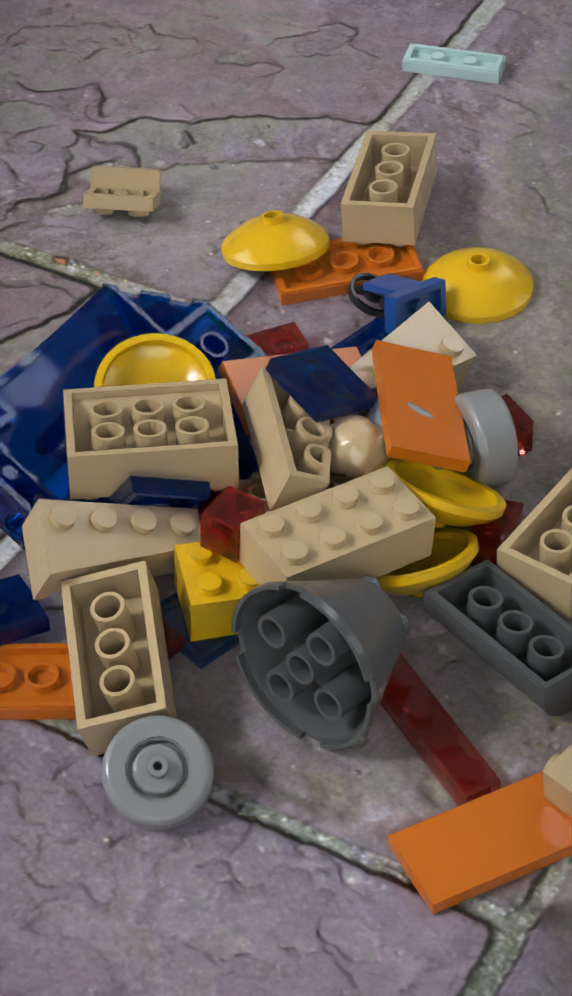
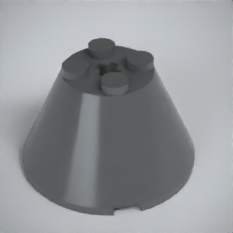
(319, 654)

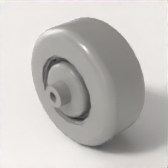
(489, 437)
(157, 773)

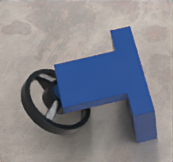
(397, 296)

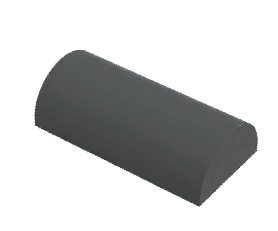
(508, 632)

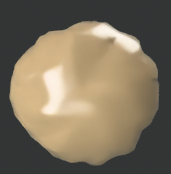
(357, 447)

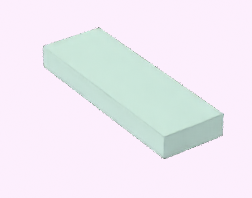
(454, 63)

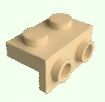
(123, 189)

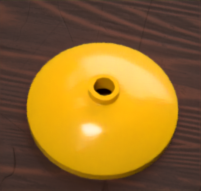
(275, 242)
(482, 284)
(153, 360)
(450, 494)
(451, 554)

